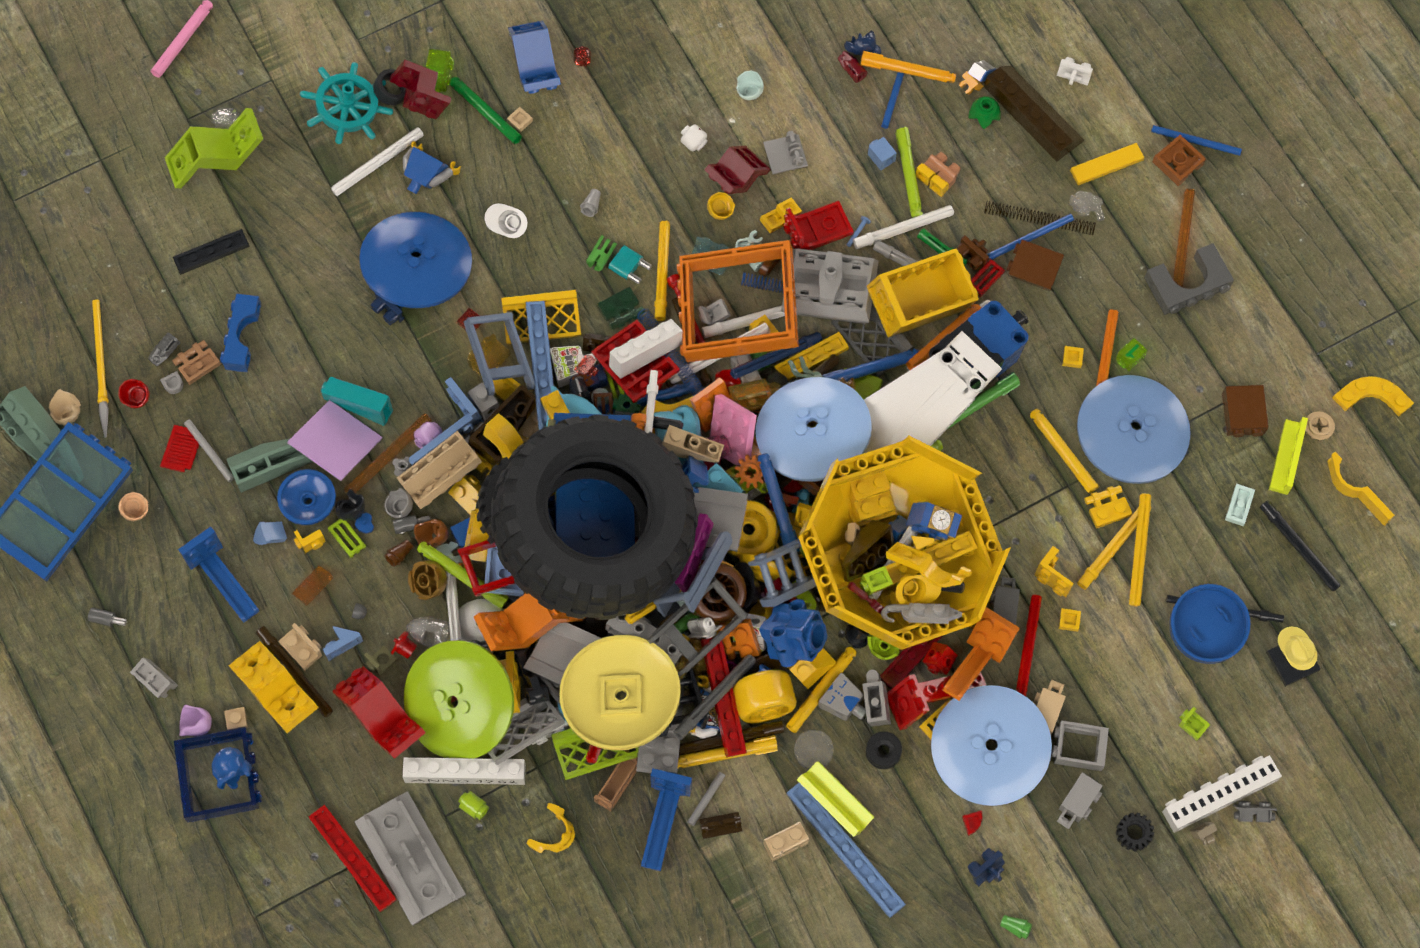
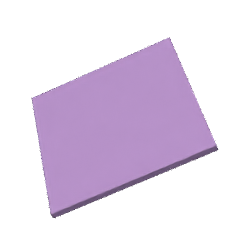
(335, 440)

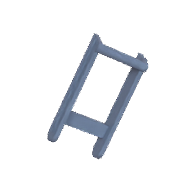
(487, 374)
(712, 559)

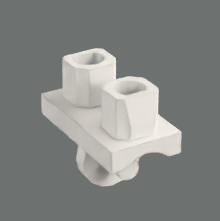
(1075, 72)

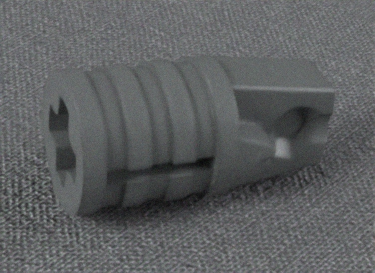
(163, 349)

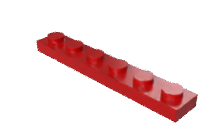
(726, 708)
(352, 858)

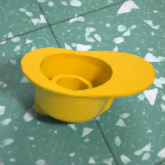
(916, 590)

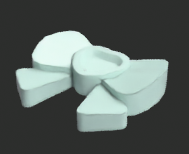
(447, 550)

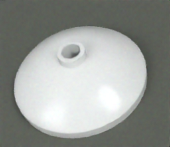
(468, 626)

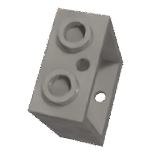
(1101, 746)

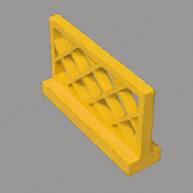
(551, 299)

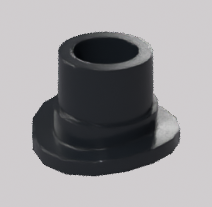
(856, 636)

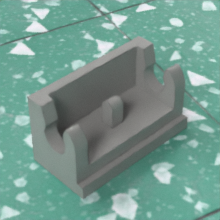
(153, 678)

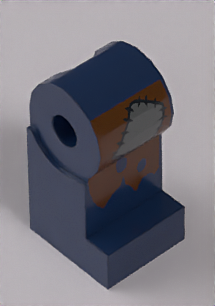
(592, 382)

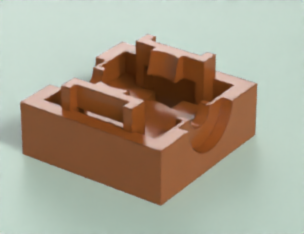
(1175, 154)

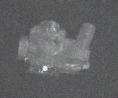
(1084, 202)

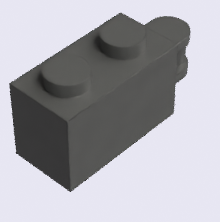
(1006, 599)

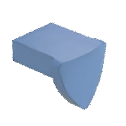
(269, 533)

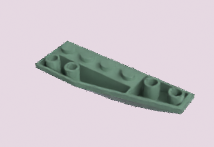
(27, 422)
(265, 463)

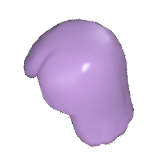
(194, 721)

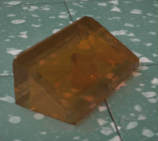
(312, 585)

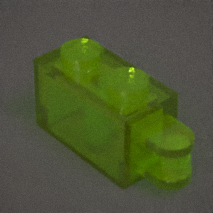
(442, 63)

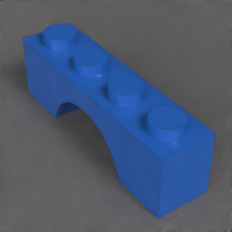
(245, 311)

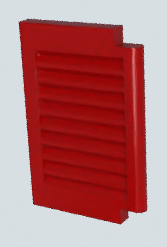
(180, 450)

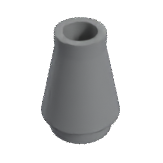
(591, 203)

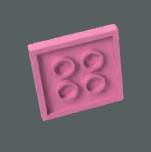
(737, 424)

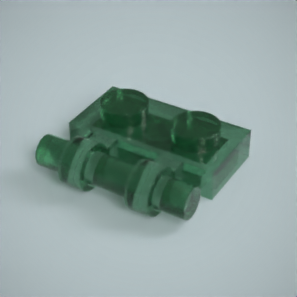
(619, 303)

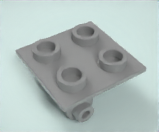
(785, 153)

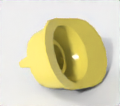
(1297, 648)

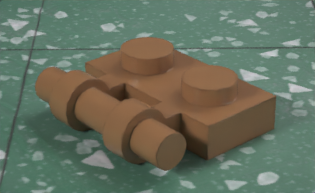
(199, 365)

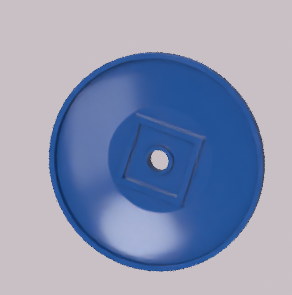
(415, 280)

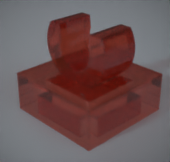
(586, 366)

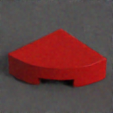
(972, 822)

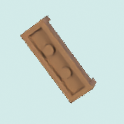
(616, 784)

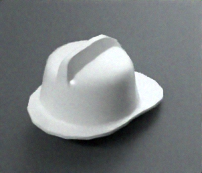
(506, 220)

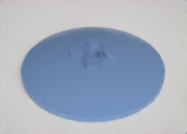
(1129, 453)

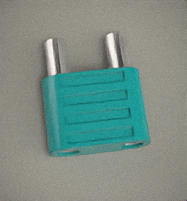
(626, 263)

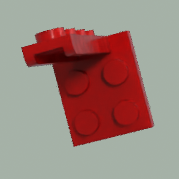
(910, 699)

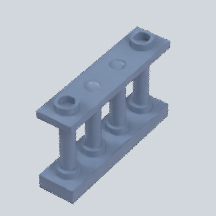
(788, 589)

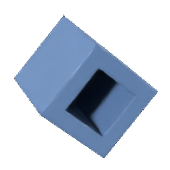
(881, 153)

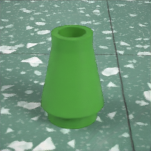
(1017, 926)

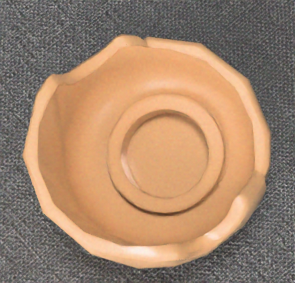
(133, 506)

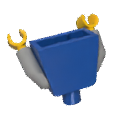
(425, 169)

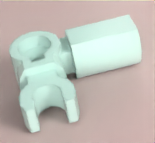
(748, 242)

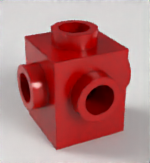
(939, 658)

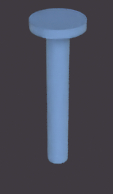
(865, 220)

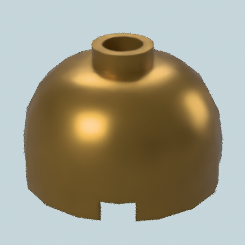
(427, 579)

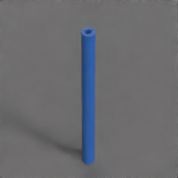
(1197, 140)
(1031, 236)

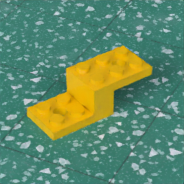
(273, 686)

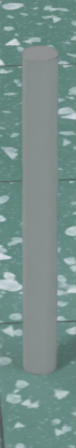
(208, 449)

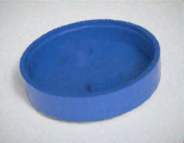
(1209, 624)

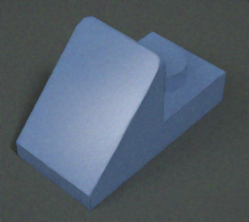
(346, 641)

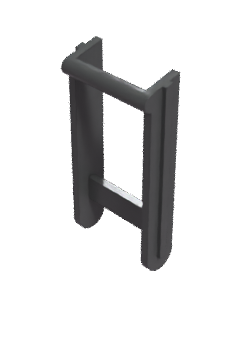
(682, 644)

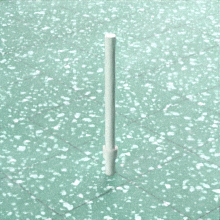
(652, 391)

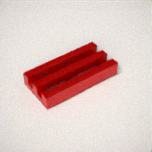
(996, 267)

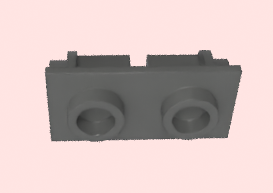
(1262, 810)

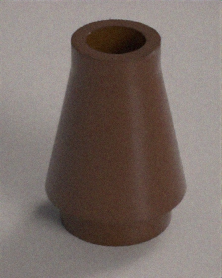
(398, 553)

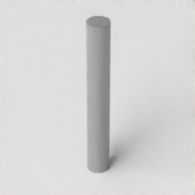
(706, 798)

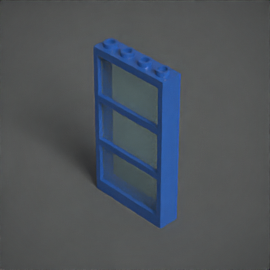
(60, 499)

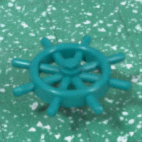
(345, 102)

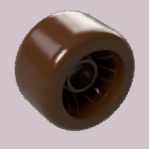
(715, 606)

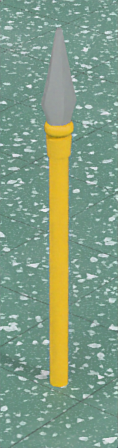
(102, 392)

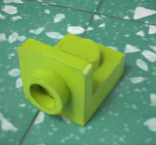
(875, 580)

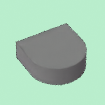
(172, 383)

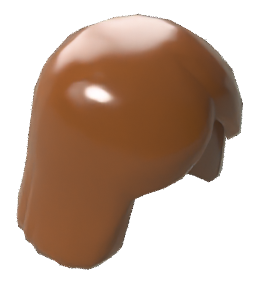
(424, 531)

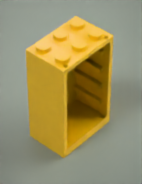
(922, 292)

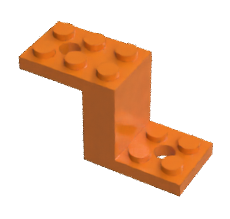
(519, 624)

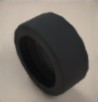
(382, 94)

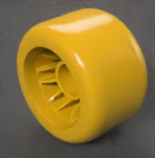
(764, 530)
(764, 696)

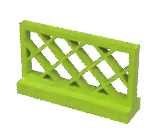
(569, 739)

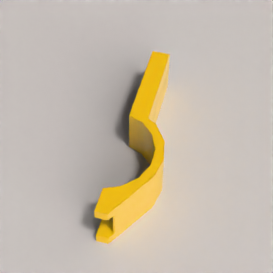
(1364, 494)
(925, 565)

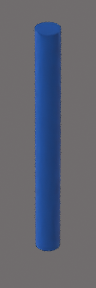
(892, 100)

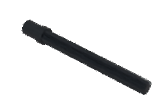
(1275, 517)

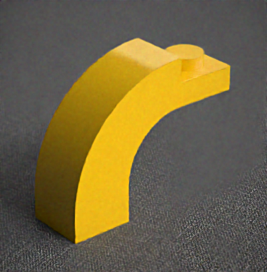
(502, 435)

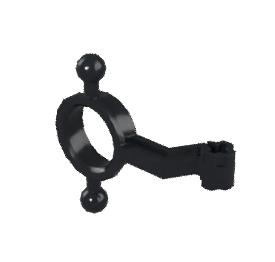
(534, 692)

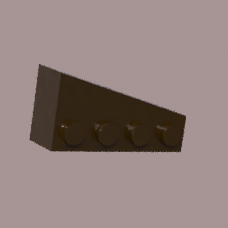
(514, 411)

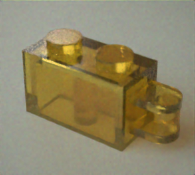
(753, 394)

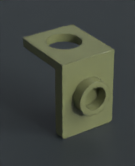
(373, 664)

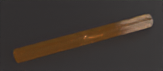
(1183, 239)
(386, 455)

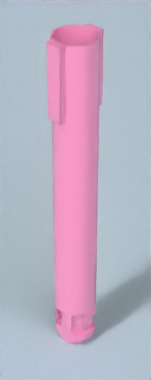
(182, 38)

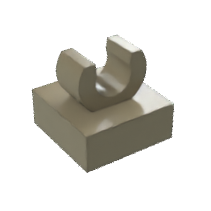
(1204, 832)

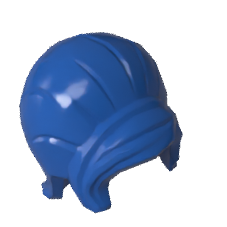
(229, 766)

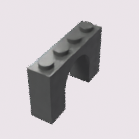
(1173, 297)

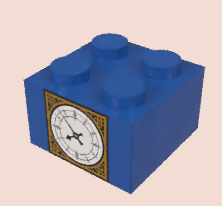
(933, 520)

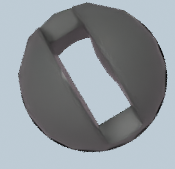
(359, 611)

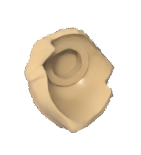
(64, 407)

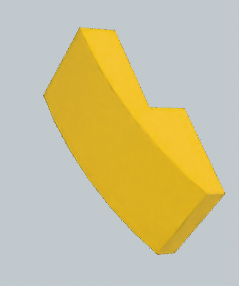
(774, 219)

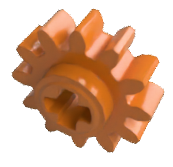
(748, 477)

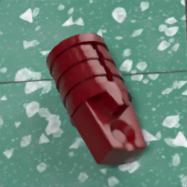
(852, 67)

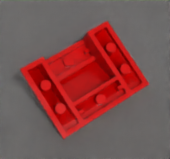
(636, 382)

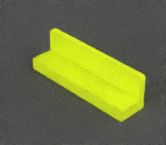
(836, 799)

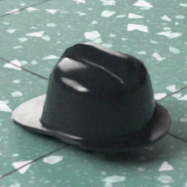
(752, 585)

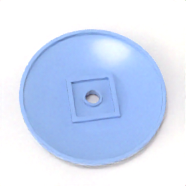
(808, 452)
(983, 774)

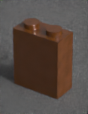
(1035, 265)
(1245, 410)

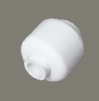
(693, 137)

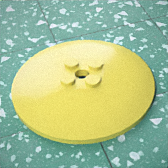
(616, 666)

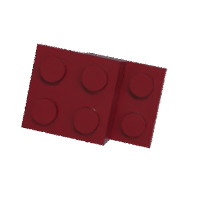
(420, 89)
(737, 169)

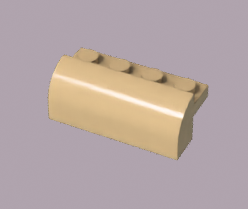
(439, 470)

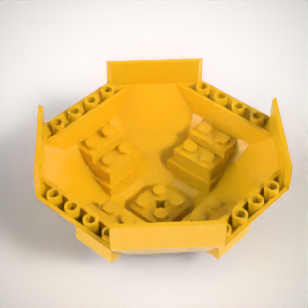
(880, 488)

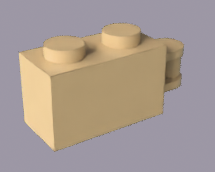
(1050, 703)

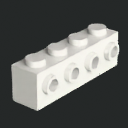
(645, 348)

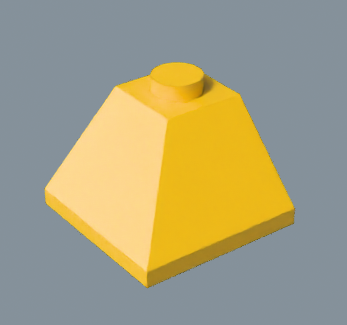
(810, 672)

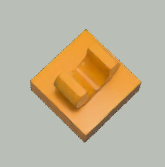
(972, 82)

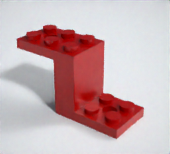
(378, 712)

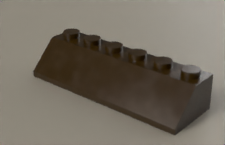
(1032, 112)

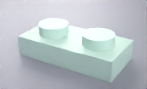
(1239, 504)

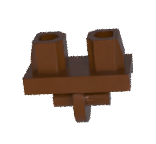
(975, 250)

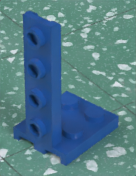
(202, 552)
(671, 788)

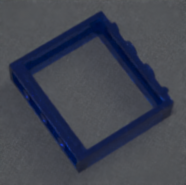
(184, 778)

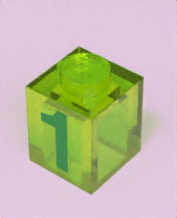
(1131, 354)

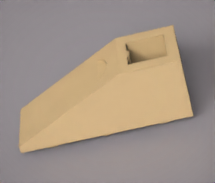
(687, 443)

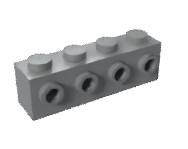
(643, 629)

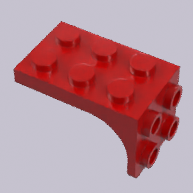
(817, 226)

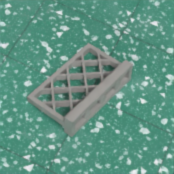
(526, 713)

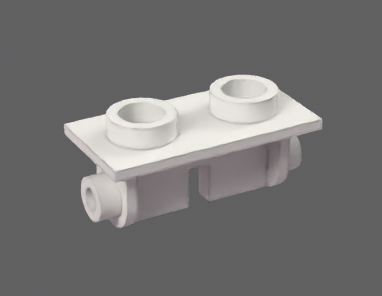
(702, 628)

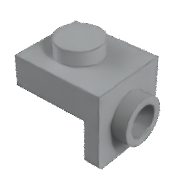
(714, 313)

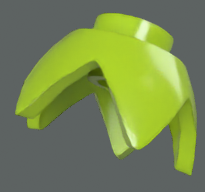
(884, 654)

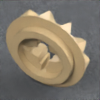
(1325, 421)

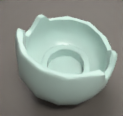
(749, 85)

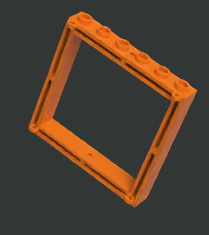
(743, 345)

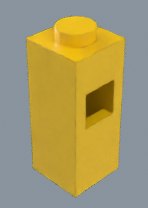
(475, 535)

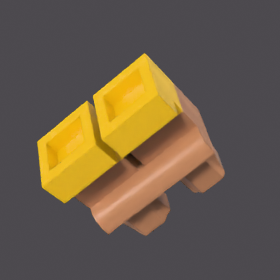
(937, 174)

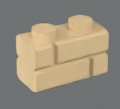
(786, 841)

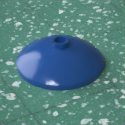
(306, 486)

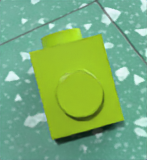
(1193, 723)

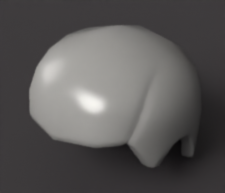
(398, 503)

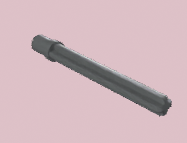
(714, 697)

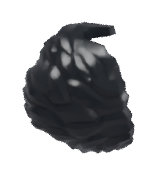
(351, 508)

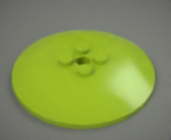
(482, 694)

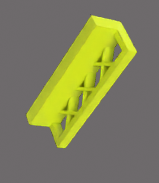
(1288, 456)

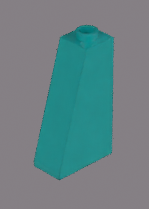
(358, 400)

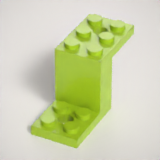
(213, 148)

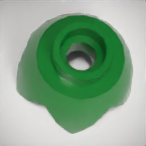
(984, 115)

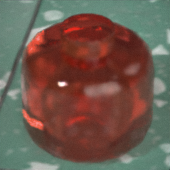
(582, 56)

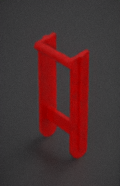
(479, 589)

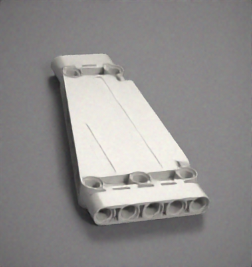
(929, 395)

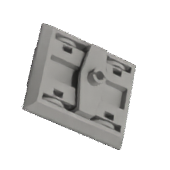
(833, 280)

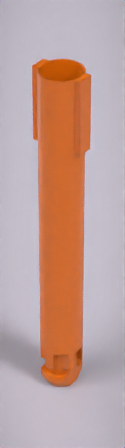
(922, 355)

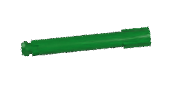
(485, 110)

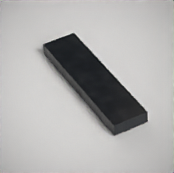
(211, 251)

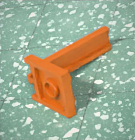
(703, 406)
(990, 640)

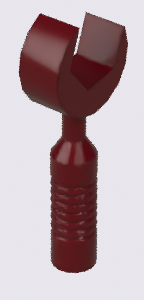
(864, 596)

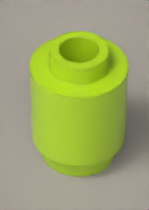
(473, 805)

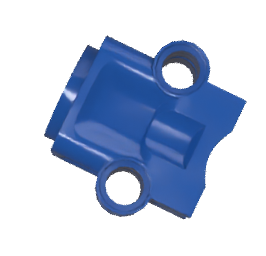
(793, 633)

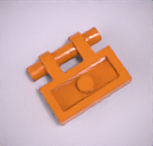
(745, 640)

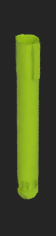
(904, 147)
(458, 572)

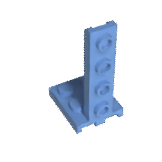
(463, 425)

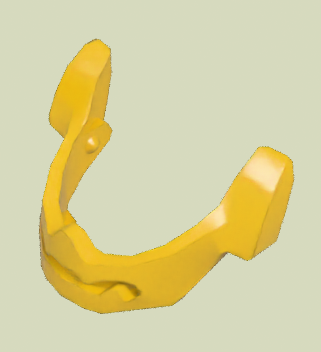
(567, 837)

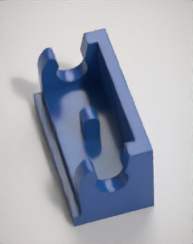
(696, 472)

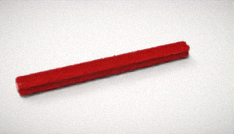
(1028, 646)

